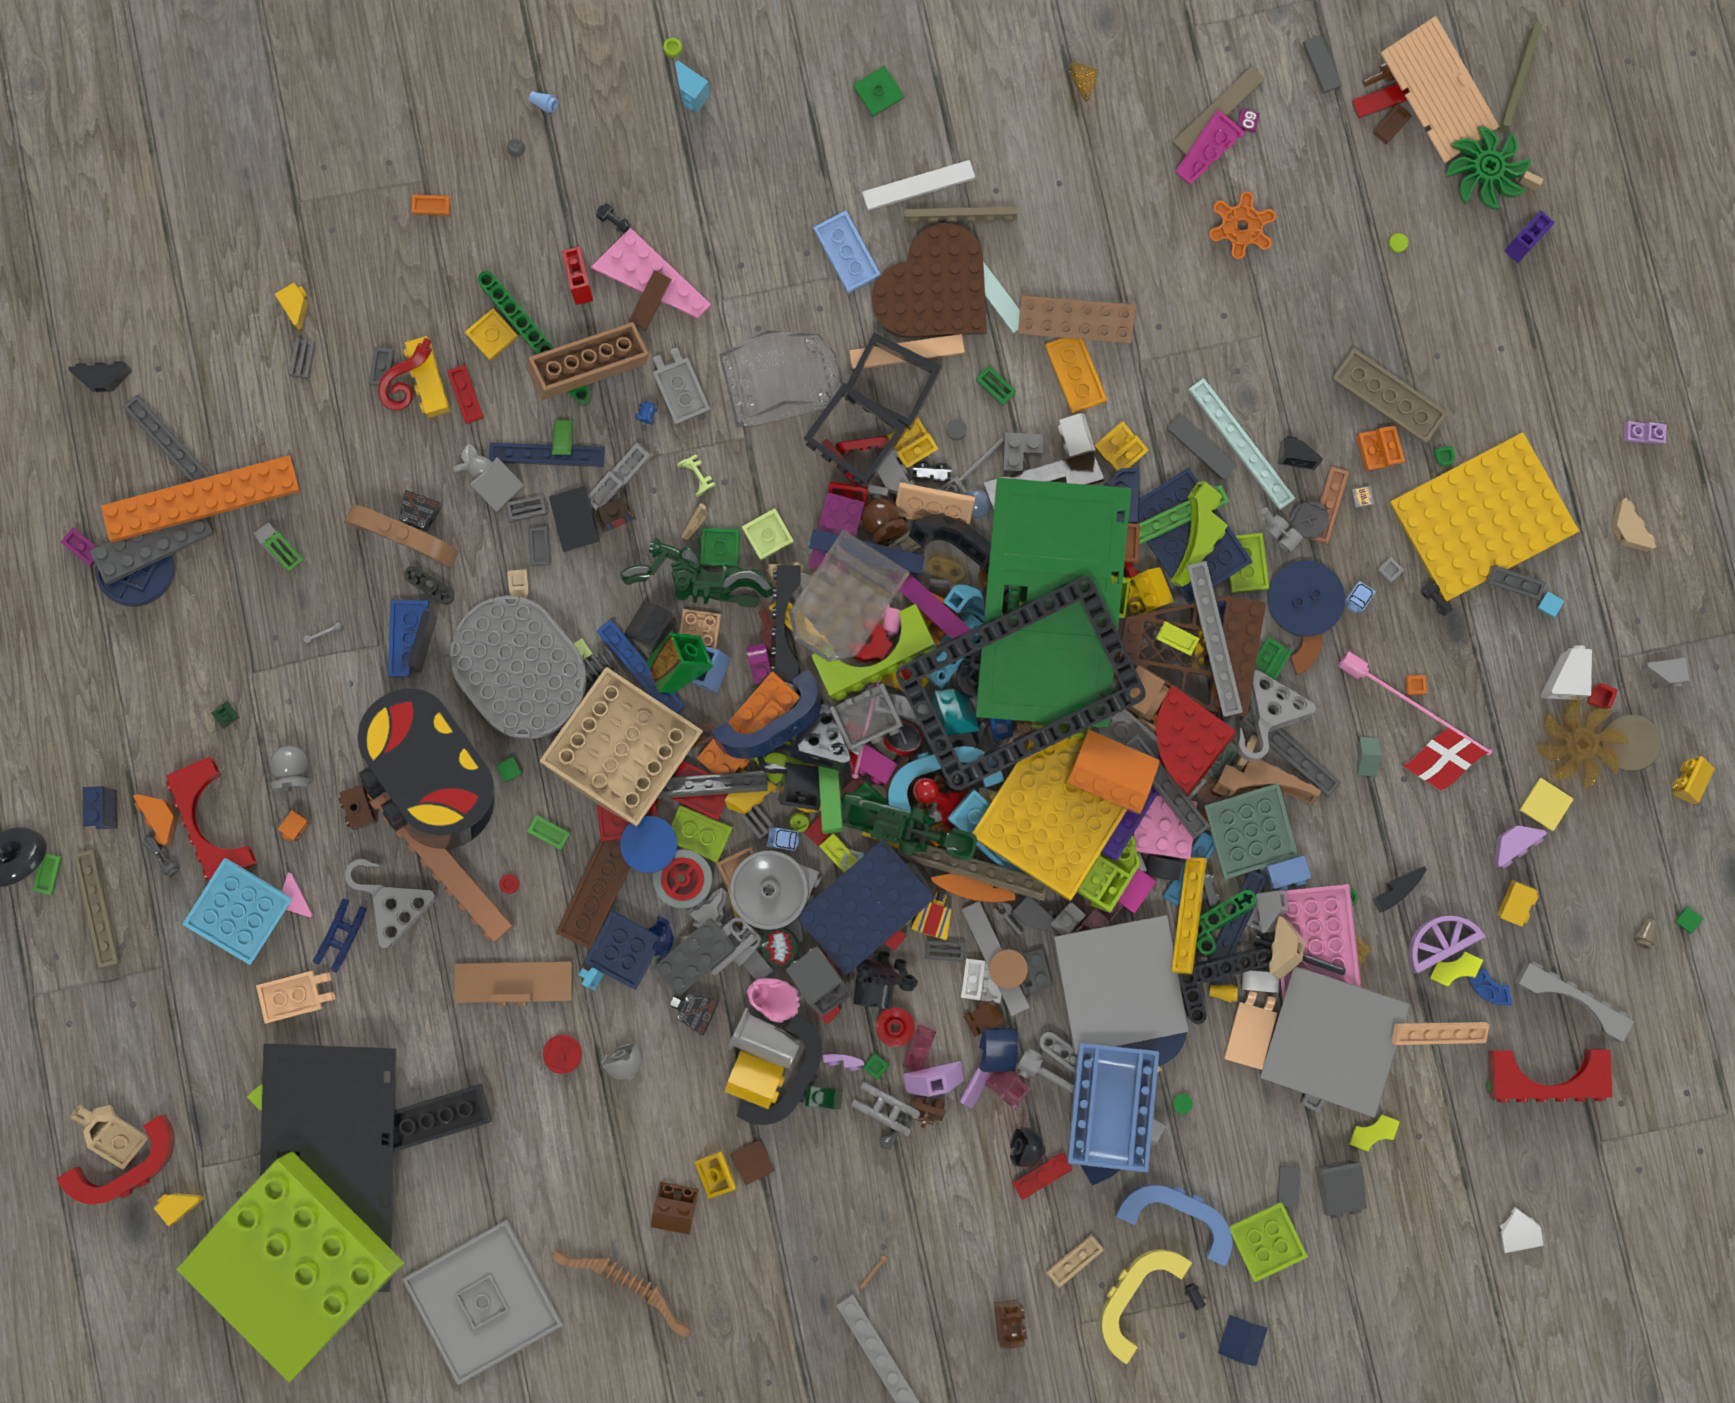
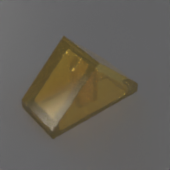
(1084, 78)

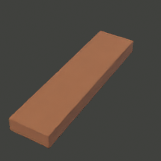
(1331, 498)

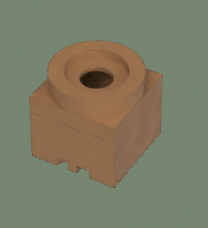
(1154, 696)

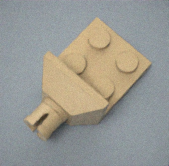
(109, 1134)

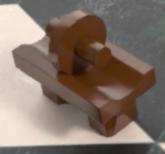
(927, 1113)

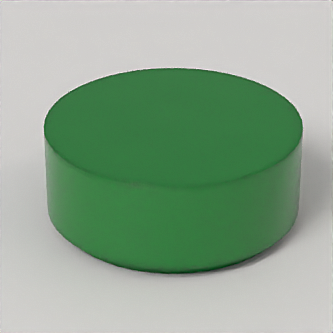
(1182, 1104)

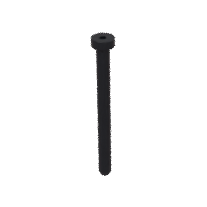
(1260, 941)

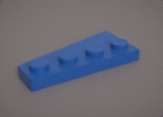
(404, 623)

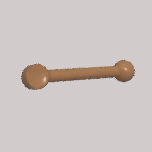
(883, 1259)

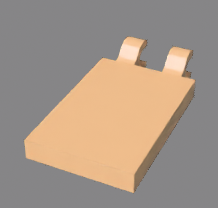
(293, 996)
(1251, 1032)

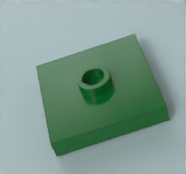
(878, 91)

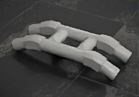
(875, 1112)

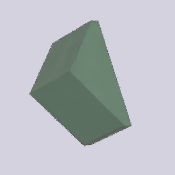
(1368, 756)

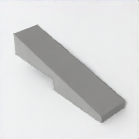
(617, 478)

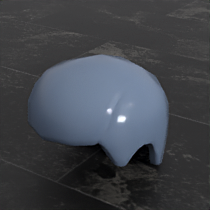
(982, 503)

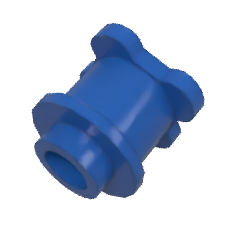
(646, 412)

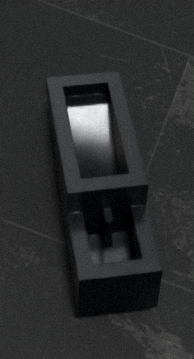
(1398, 889)

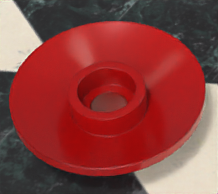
(903, 1034)

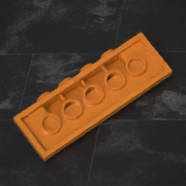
(764, 706)

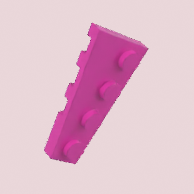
(1214, 139)

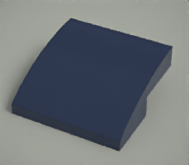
(999, 1050)

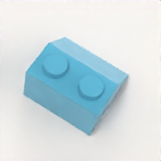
(693, 87)

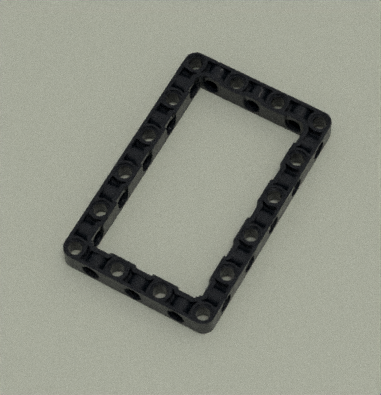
(995, 630)

